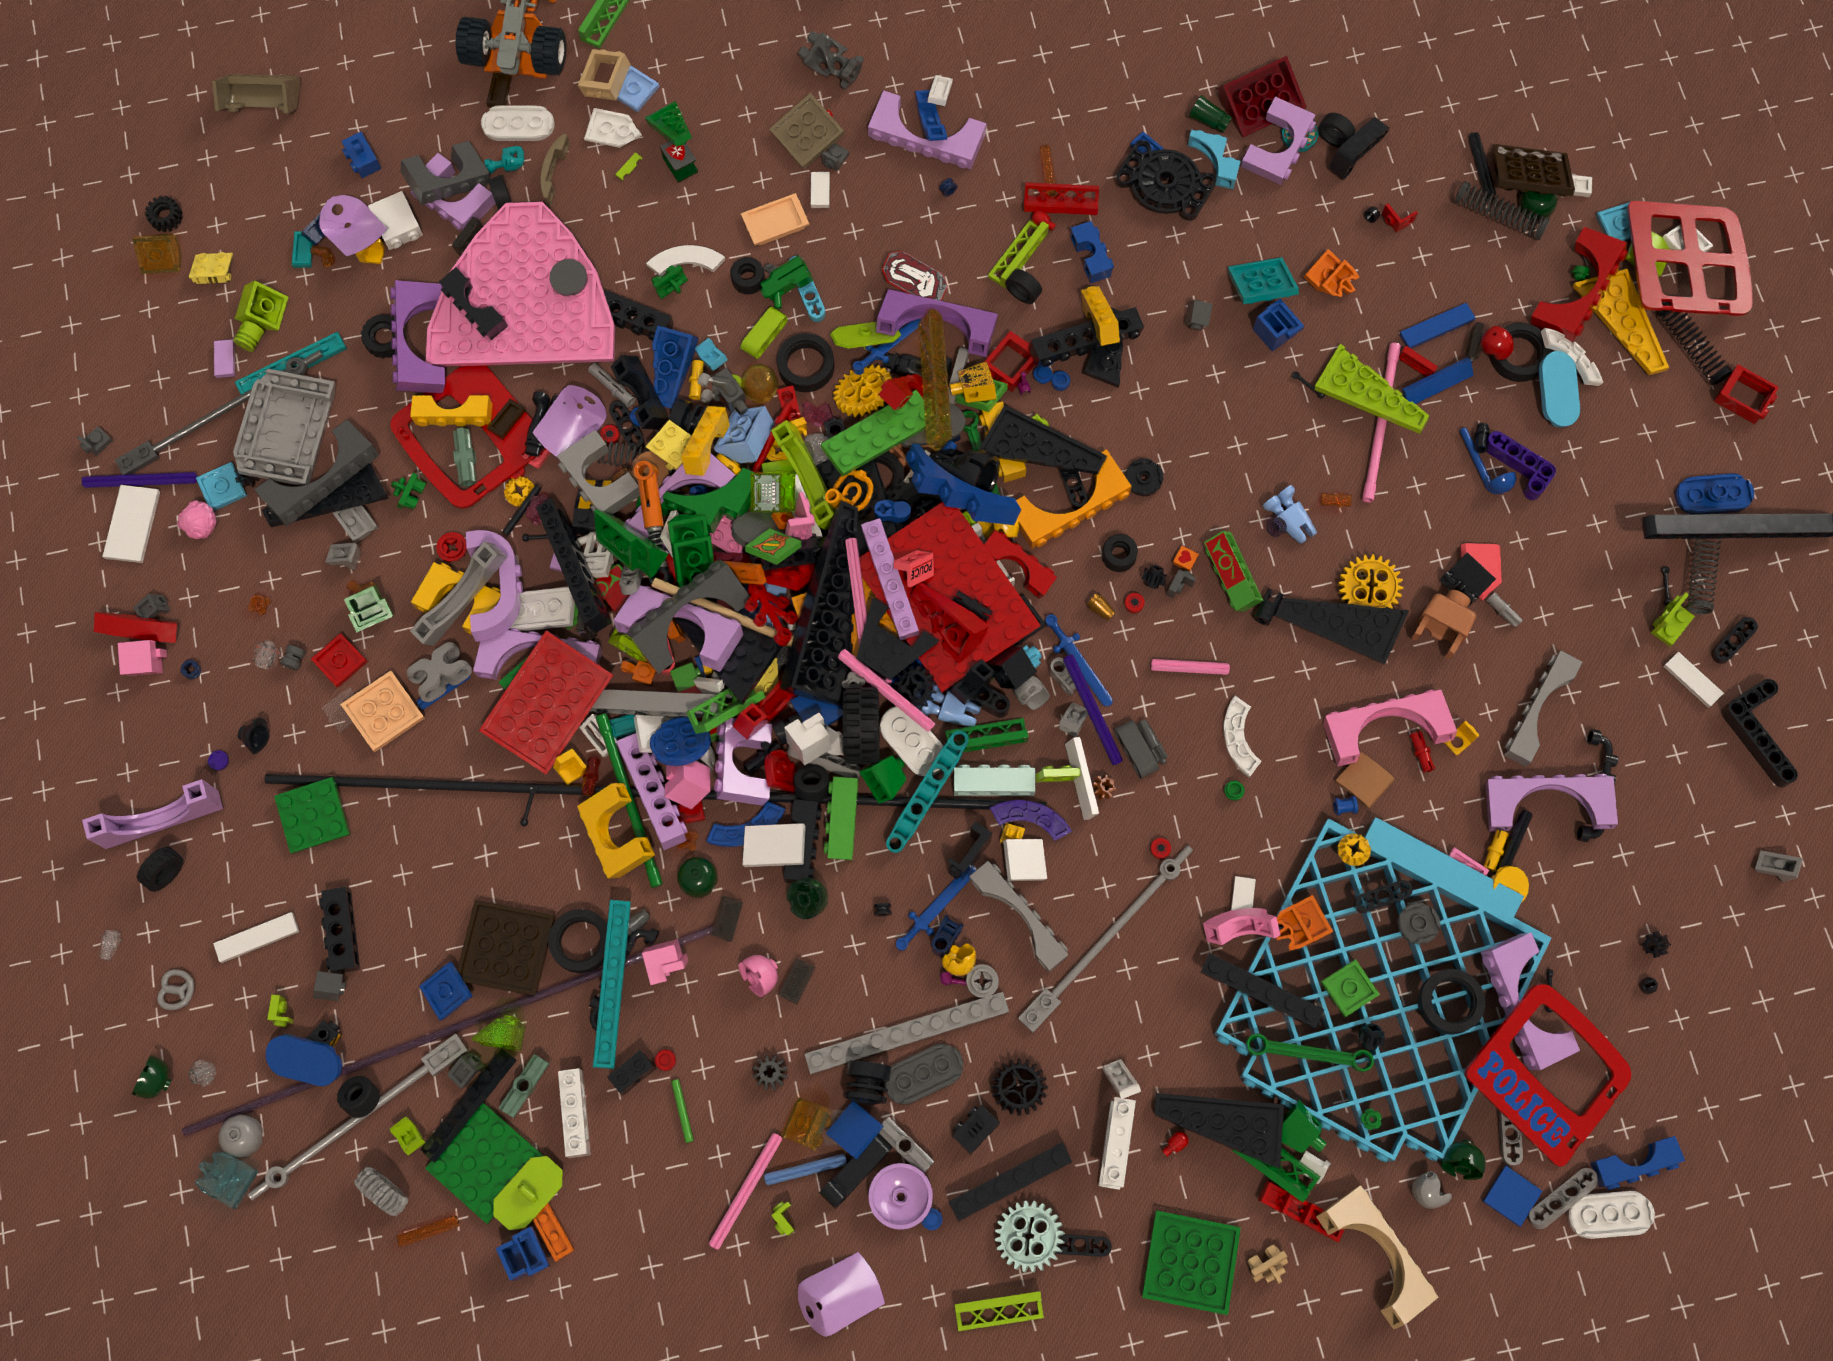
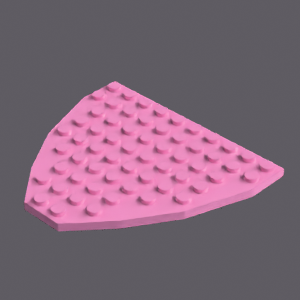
(511, 272)

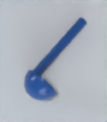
(1498, 485)

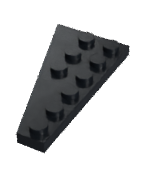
(356, 491)
(1239, 1125)

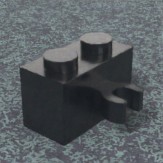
(975, 1129)

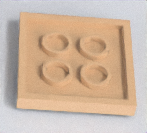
(382, 711)

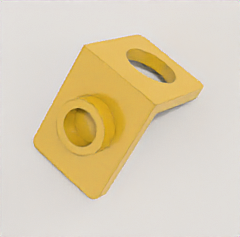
(1467, 734)

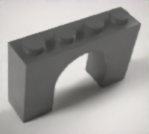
(431, 188)

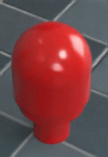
(1039, 216)
(1176, 1143)

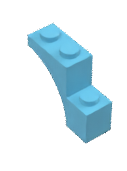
(1213, 148)

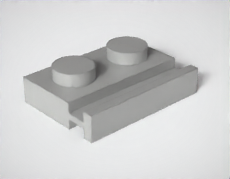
(356, 522)

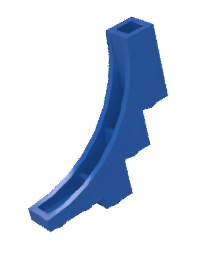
(955, 493)

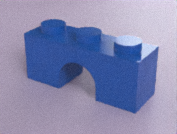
(1087, 238)

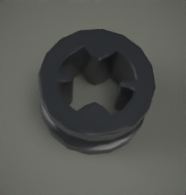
(882, 909)

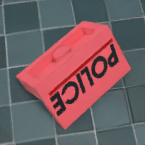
(918, 566)

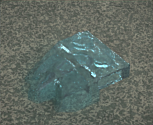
(226, 1178)

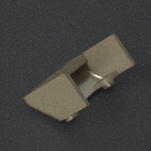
(256, 90)

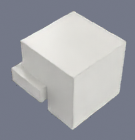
(809, 738)

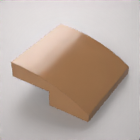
(1365, 780)

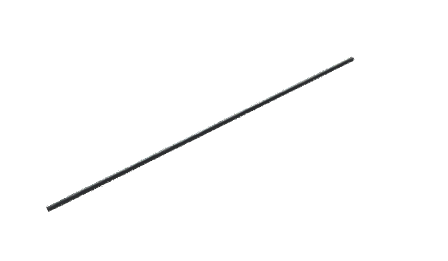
(576, 790)

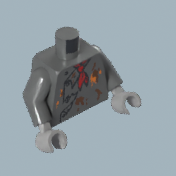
(725, 391)

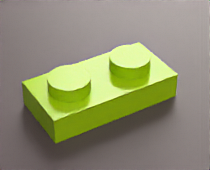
(1065, 773)

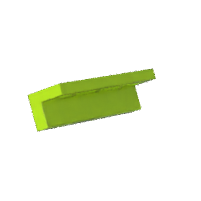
(1021, 256)
(998, 1302)

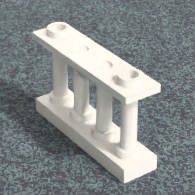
(1117, 1143)

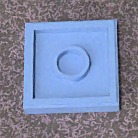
(637, 89)

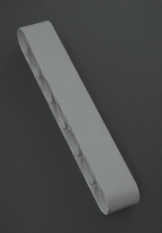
(650, 703)

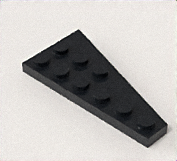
(1029, 441)
(1355, 627)

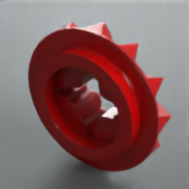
(451, 538)

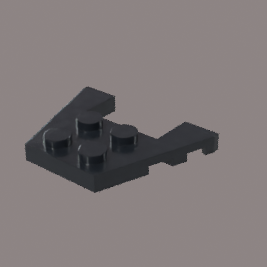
(886, 652)

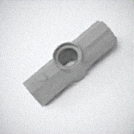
(915, 1156)

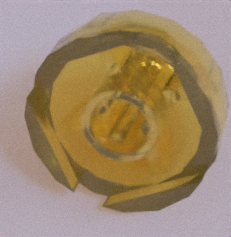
(759, 383)

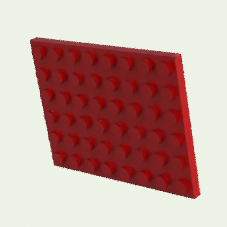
(962, 565)

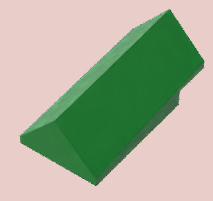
(627, 544)
(690, 546)

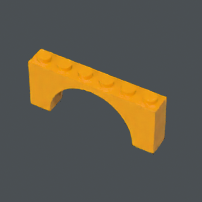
(1040, 526)

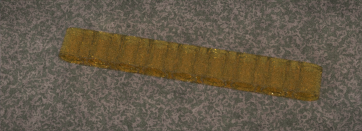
(935, 380)

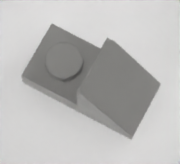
(344, 554)
(1073, 719)
(1781, 865)

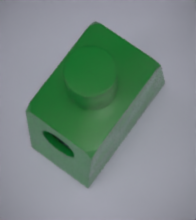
(884, 778)
(1302, 1129)

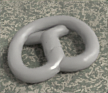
(189, 985)

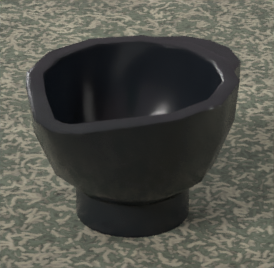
(254, 735)

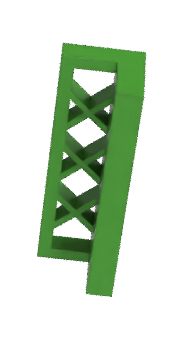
(595, 16)
(722, 714)

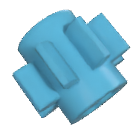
(1033, 654)

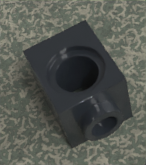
(833, 425)

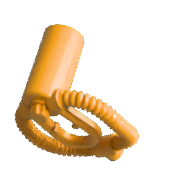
(833, 496)

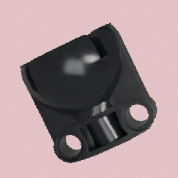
(974, 466)

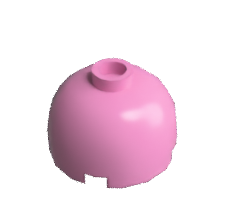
(760, 973)

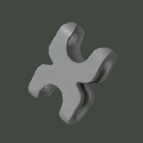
(439, 672)

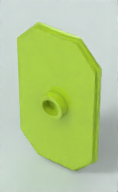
(860, 336)
(528, 1193)

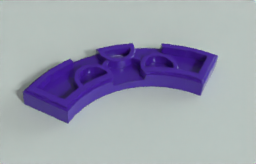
(1033, 812)

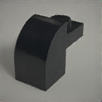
(973, 683)

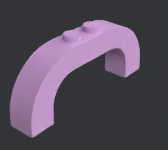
(503, 615)

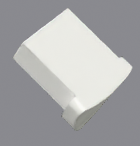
(1582, 185)
(836, 741)
(1315, 1164)

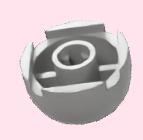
(240, 1136)

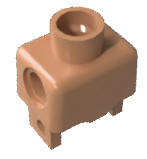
(1447, 619)

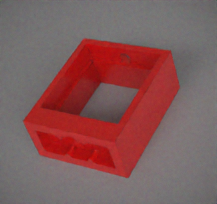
(1021, 347)
(1756, 383)

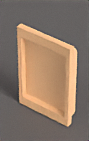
(775, 220)

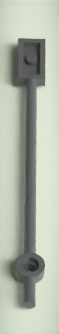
(146, 452)

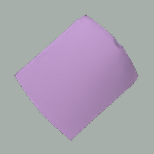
(364, 226)
(567, 423)
(845, 1292)

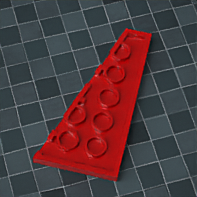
(788, 577)

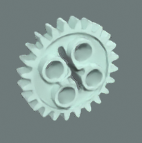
(1010, 1234)

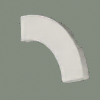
(686, 254)
(1557, 341)
(1235, 739)

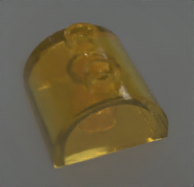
(157, 253)
(807, 1124)

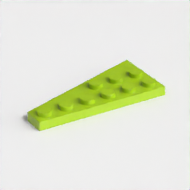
(1365, 389)

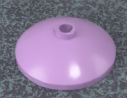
(895, 1180)

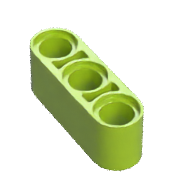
(764, 332)

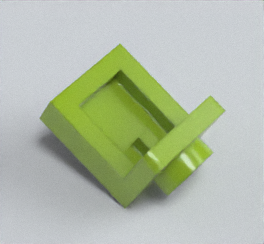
(407, 1135)
(782, 1224)

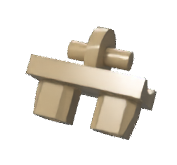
(1272, 1268)

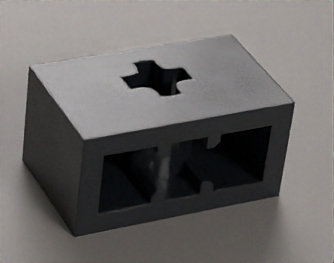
(631, 1072)

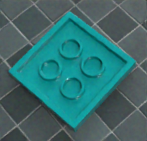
(1263, 280)

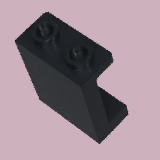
(983, 839)

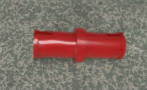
(1422, 752)

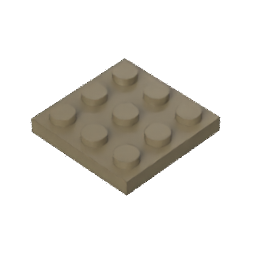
(807, 131)

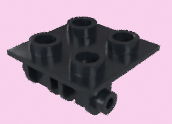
(1468, 577)

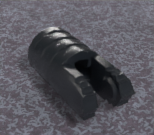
(1267, 608)

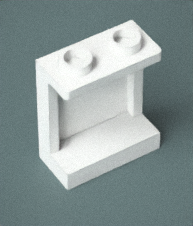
(398, 219)

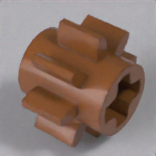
(1103, 787)

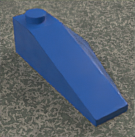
(671, 362)

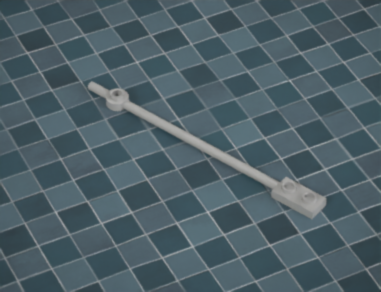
(1047, 1001)
(434, 1062)

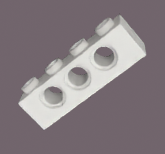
(574, 1113)

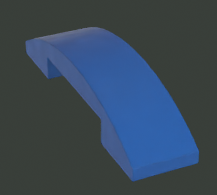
(929, 117)

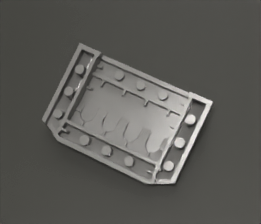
(283, 427)

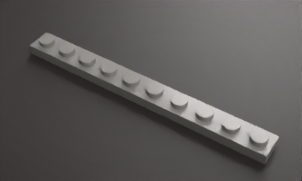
(906, 1033)

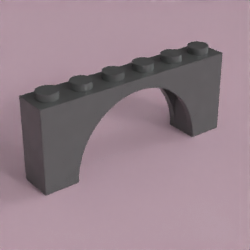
(292, 502)
(651, 632)

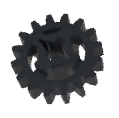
(911, 680)

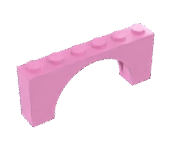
(1425, 709)

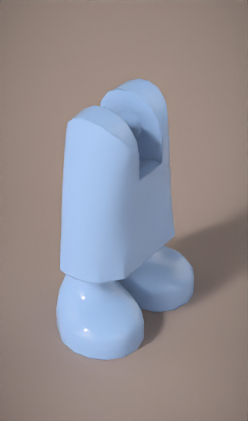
(1294, 515)
(951, 709)

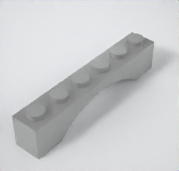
(439, 619)
(1525, 741)
(991, 884)

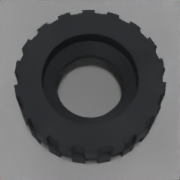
(368, 333)
(160, 868)

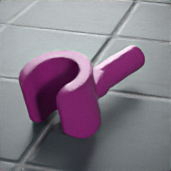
(1024, 385)
(946, 979)

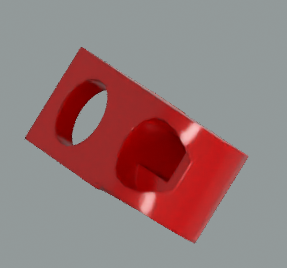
(788, 396)

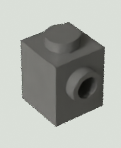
(1198, 315)
(328, 986)

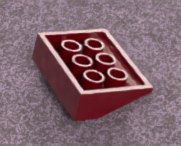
(1252, 94)

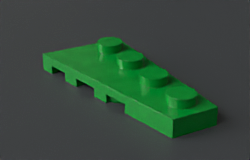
(670, 124)

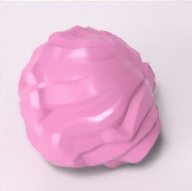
(197, 520)

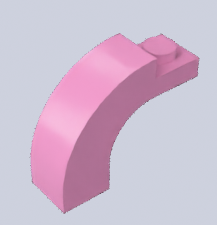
(1240, 922)

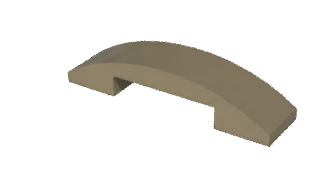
(558, 150)

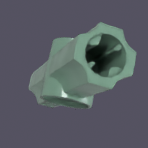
(464, 457)
(516, 1098)

